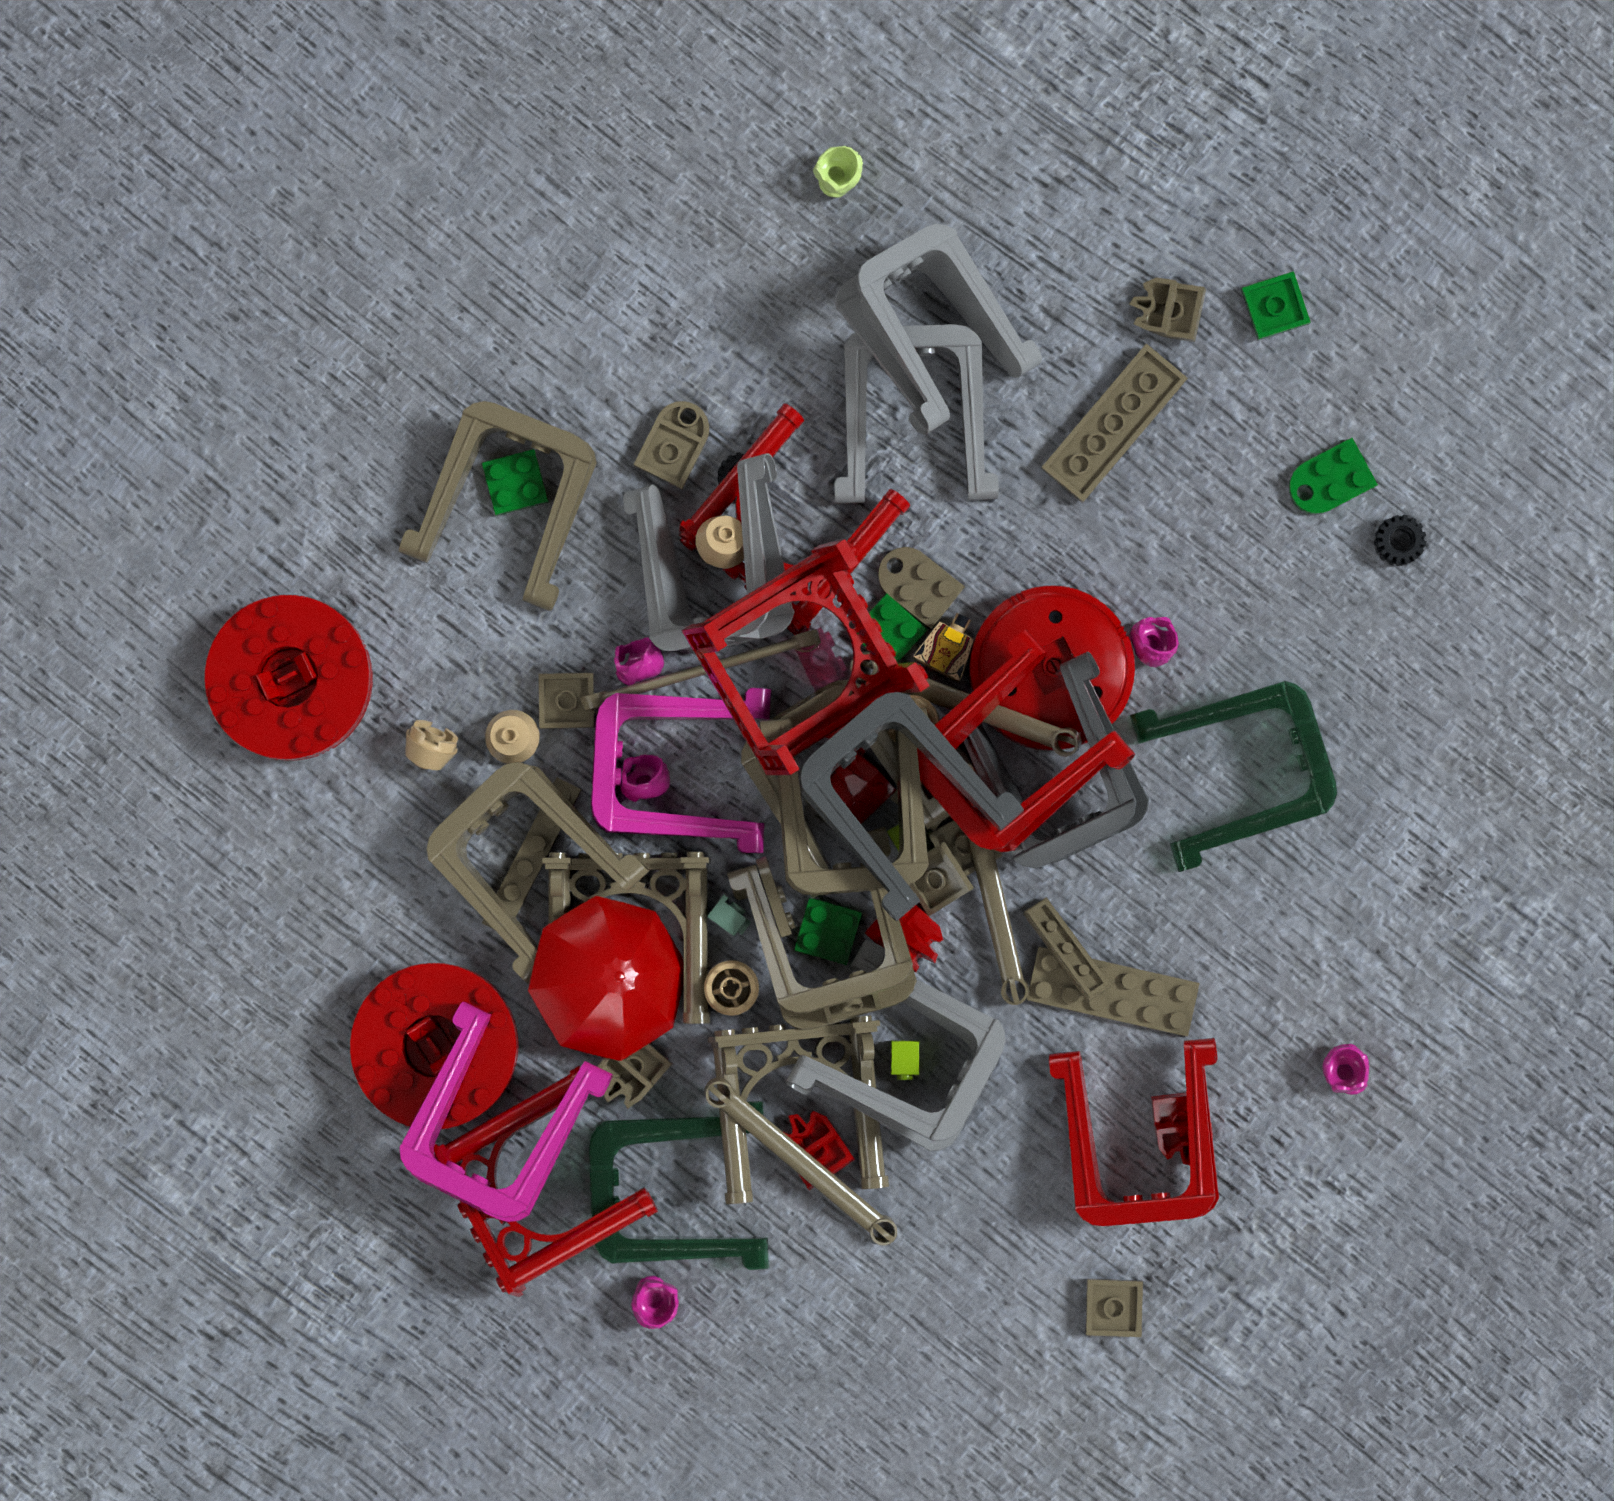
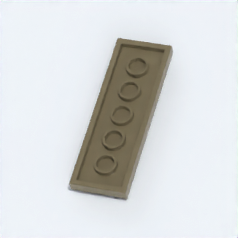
(1114, 423)
(1133, 997)

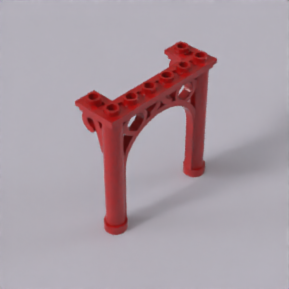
(770, 442)
(563, 1245)

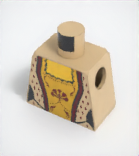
(947, 648)

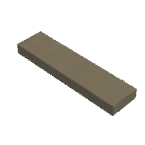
(1067, 949)

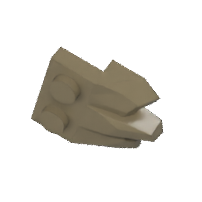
(1170, 308)
(635, 1074)

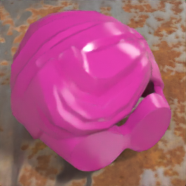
(1151, 644)
(643, 663)
(647, 780)
(1346, 1069)
(654, 1302)

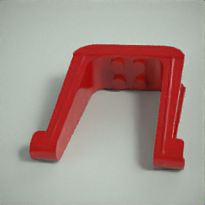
(1044, 802)
(1090, 1199)

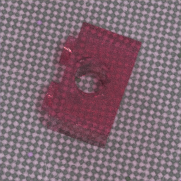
(828, 673)

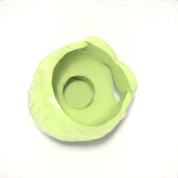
(838, 170)

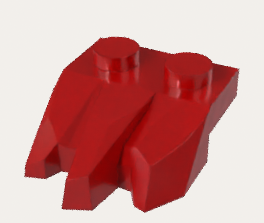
(861, 787)
(918, 932)
(1172, 1125)
(821, 1142)

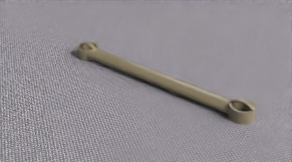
(796, 642)
(999, 717)
(998, 920)
(800, 1161)

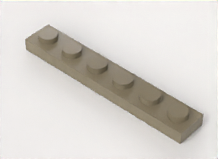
(529, 857)

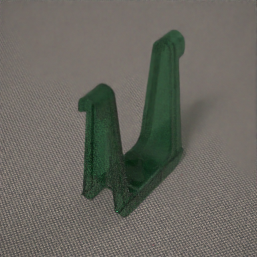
(1305, 733)
(624, 1248)

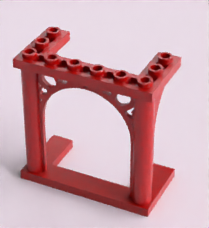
(831, 563)

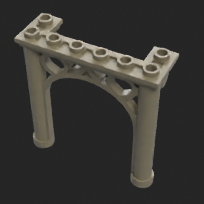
(693, 924)
(726, 1063)

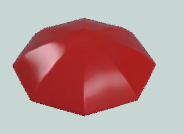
(607, 978)

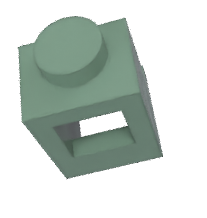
(729, 917)

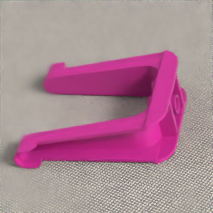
(605, 776)
(518, 1199)

